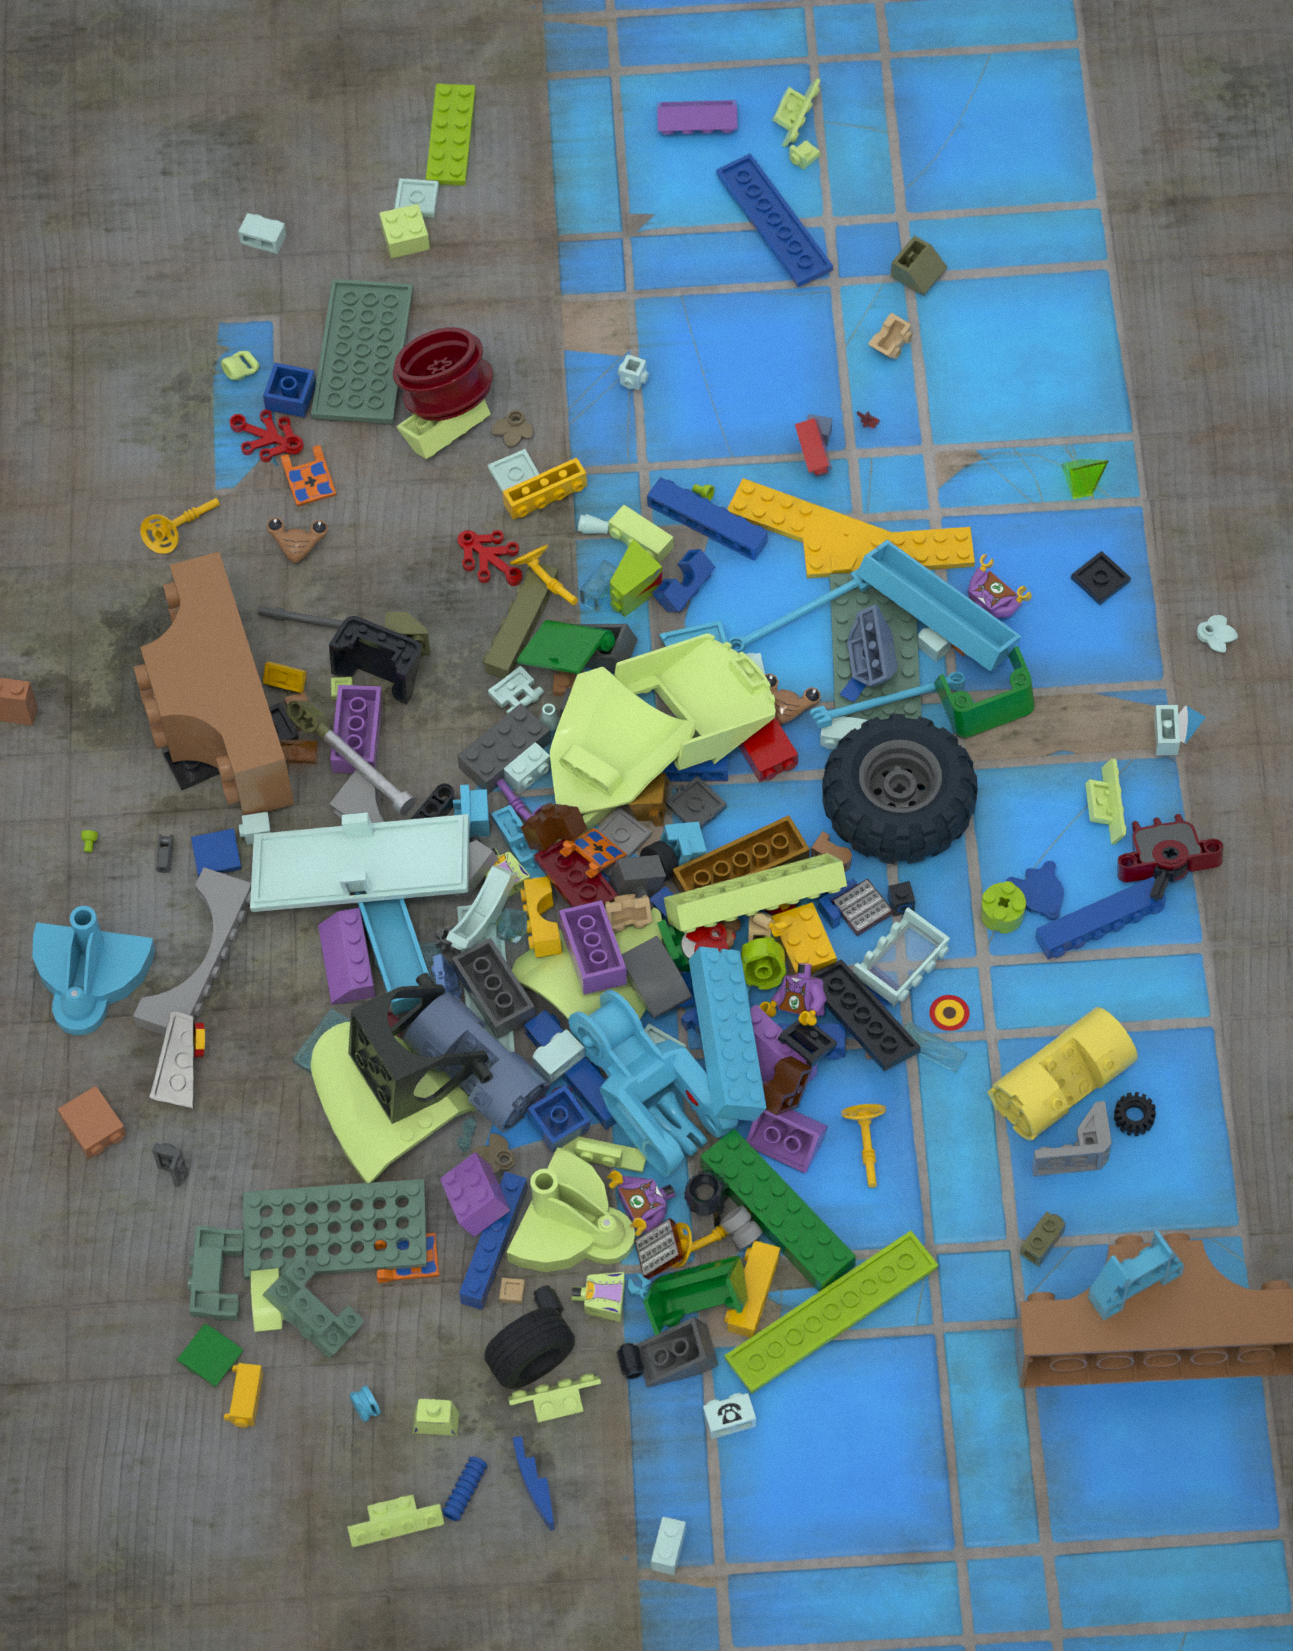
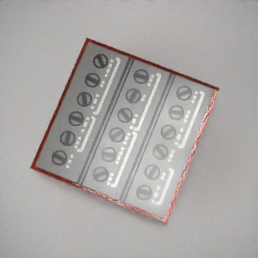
(862, 907)
(659, 1248)

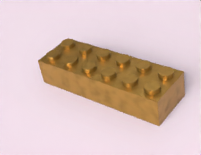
(757, 851)

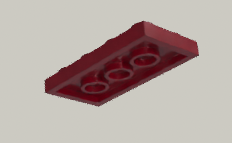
(570, 878)

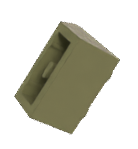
(918, 266)
(407, 625)

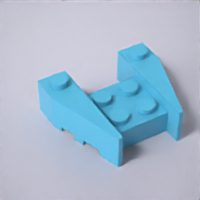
(1125, 1279)

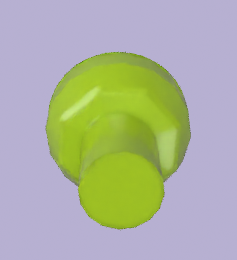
(705, 491)
(89, 837)

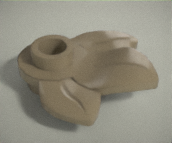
(513, 431)
(495, 1152)

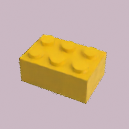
(804, 939)

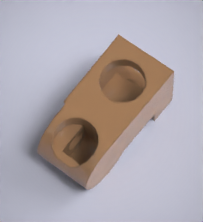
(823, 846)

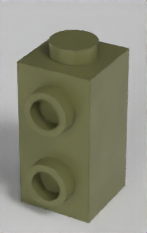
(1043, 1238)

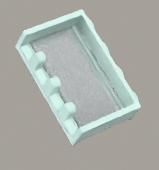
(902, 957)

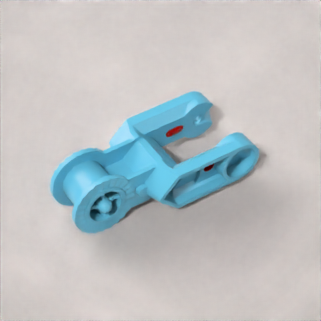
(639, 1071)

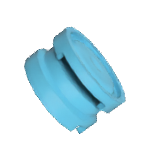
(365, 1403)

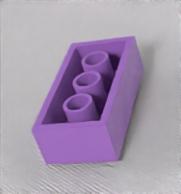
(357, 724)
(592, 947)

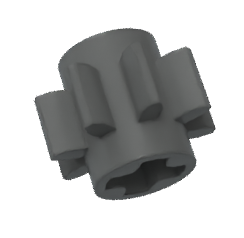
(442, 942)

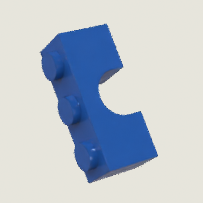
(696, 570)

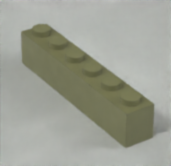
(519, 624)

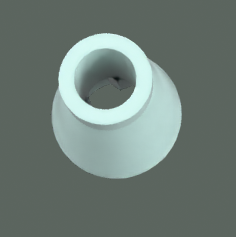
(592, 525)
(549, 717)

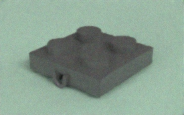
(696, 803)

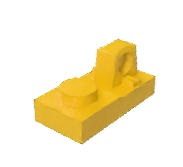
(284, 677)

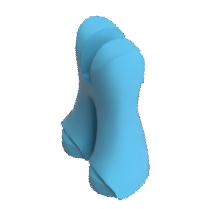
(685, 1132)

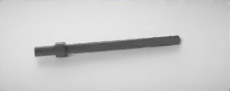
(280, 614)

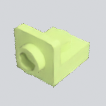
(803, 154)

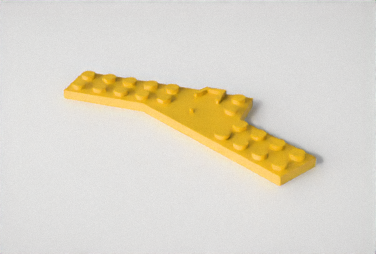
(839, 542)

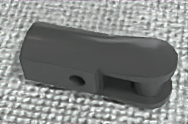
(164, 855)

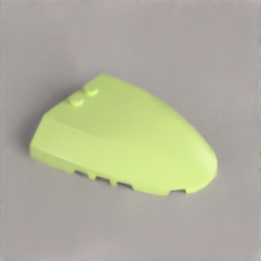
(358, 1118)

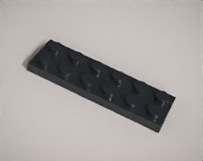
(193, 772)
(865, 1016)

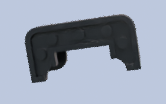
(377, 652)

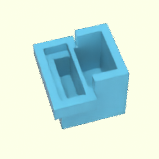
(476, 806)
(684, 840)

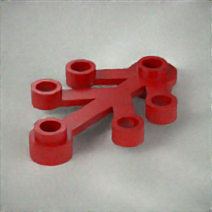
(267, 436)
(489, 554)

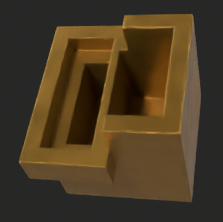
(651, 803)

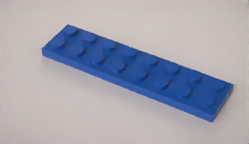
(774, 220)

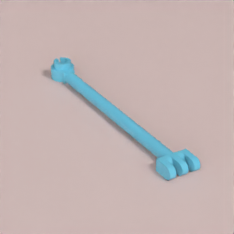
(743, 641)
(824, 718)

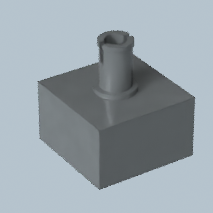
(638, 876)

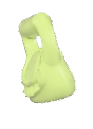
(235, 367)

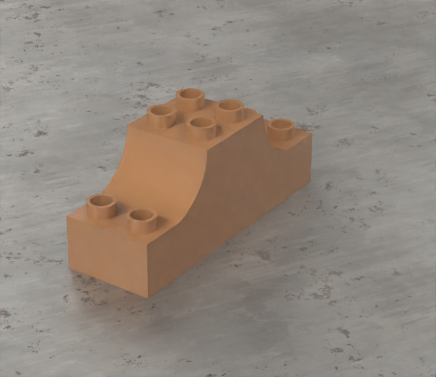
(207, 691)
(1165, 1333)

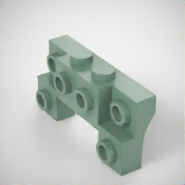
(207, 1273)
(308, 1313)

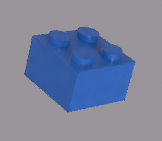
(289, 389)
(558, 1118)

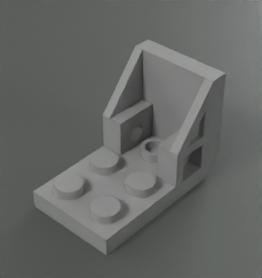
(1087, 1154)

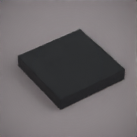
(1100, 578)

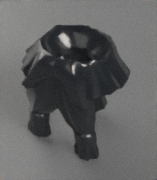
(715, 1204)

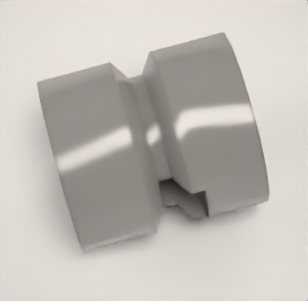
(743, 1230)

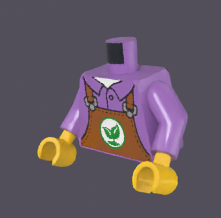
(993, 593)
(799, 995)
(642, 1200)

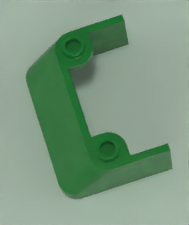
(976, 718)
(696, 1290)

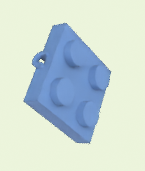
(446, 976)

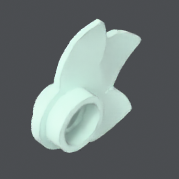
(1217, 633)

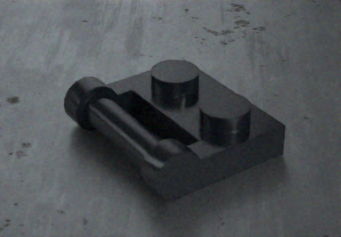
(810, 1036)

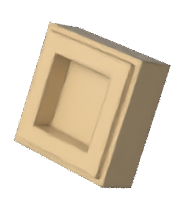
(512, 1290)

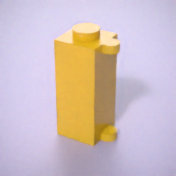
(245, 1395)

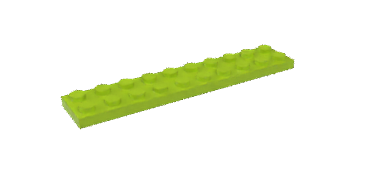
(831, 1312)

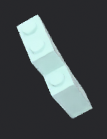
(484, 909)

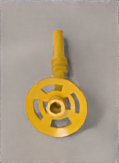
(167, 525)
(552, 584)
(864, 1114)
(689, 1246)

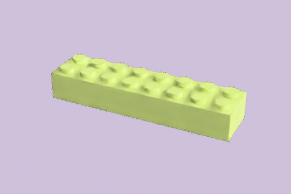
(755, 892)

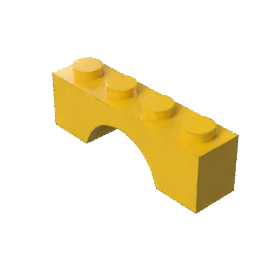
(545, 934)

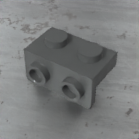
(170, 1160)

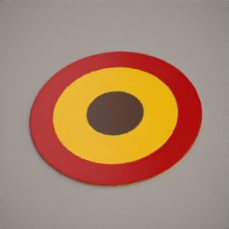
(949, 1012)

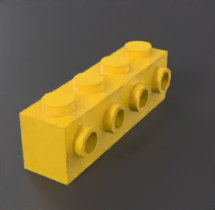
(544, 488)

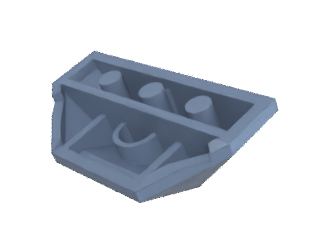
(871, 648)

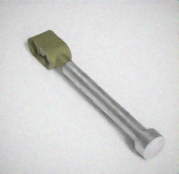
(402, 801)

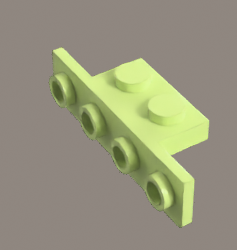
(792, 110)
(1106, 802)
(607, 1154)
(556, 1400)
(394, 1519)

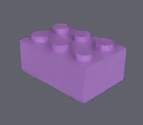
(474, 1194)

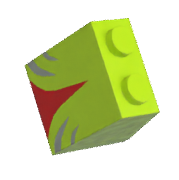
(634, 580)

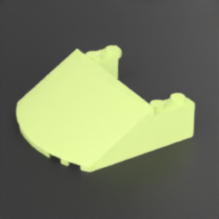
(706, 686)

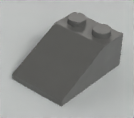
(622, 650)
(677, 1353)

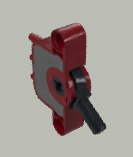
(1167, 854)

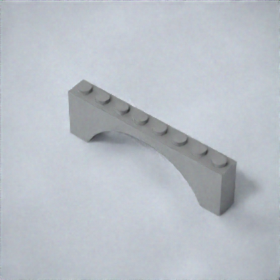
(362, 796)
(227, 902)

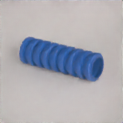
(464, 1488)

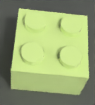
(404, 231)

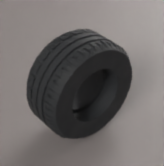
(529, 1348)

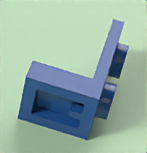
(832, 912)

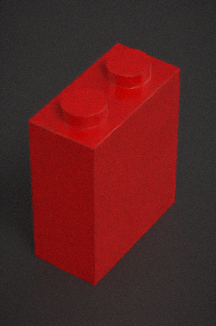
(813, 447)
(769, 751)

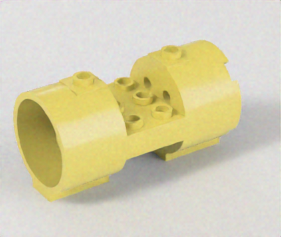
(1063, 1073)

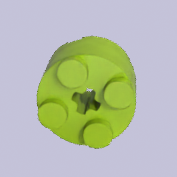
(1003, 907)
(763, 963)

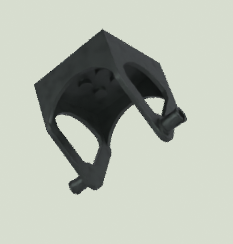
(392, 1069)

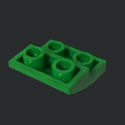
(673, 942)
(209, 1355)

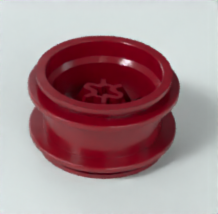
(443, 374)

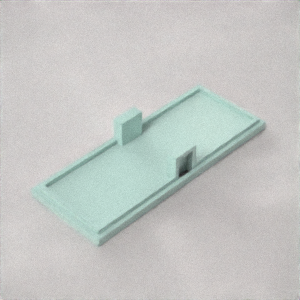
(378, 858)

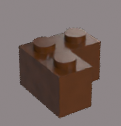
(551, 824)
(787, 1086)

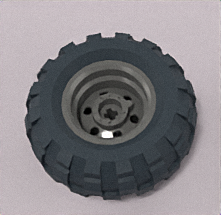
(920, 820)

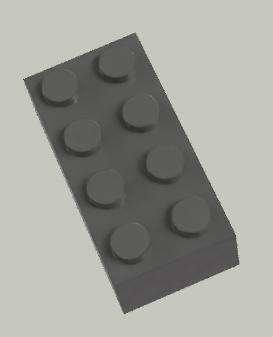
(500, 745)
(493, 988)

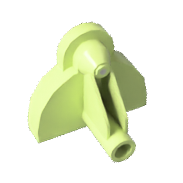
(569, 1219)

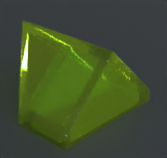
(1083, 476)

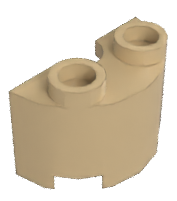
(892, 336)
(629, 910)

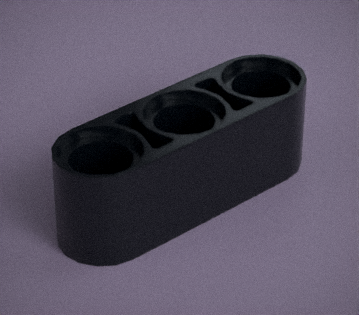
(436, 803)

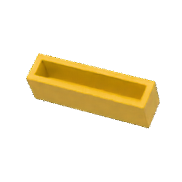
(759, 1274)

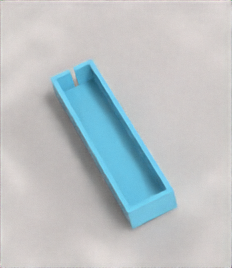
(938, 605)
(393, 946)
(727, 1034)

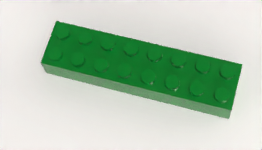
(779, 1211)

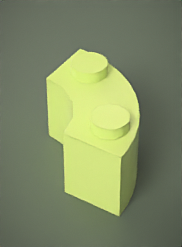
(264, 1313)

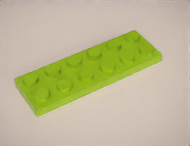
(450, 134)

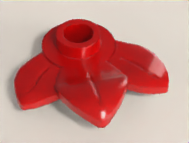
(703, 937)

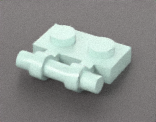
(512, 686)

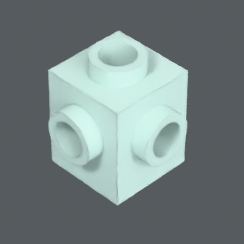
(633, 372)

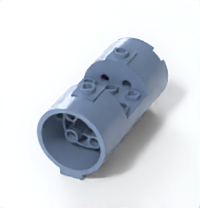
(452, 1027)

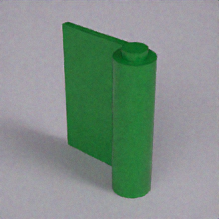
(565, 646)

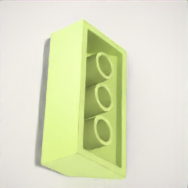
(431, 436)

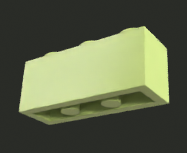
(630, 526)

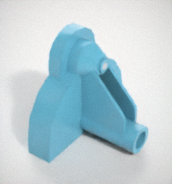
(88, 968)

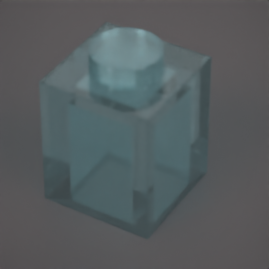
(511, 925)

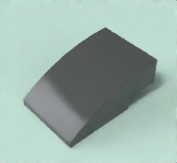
(655, 977)

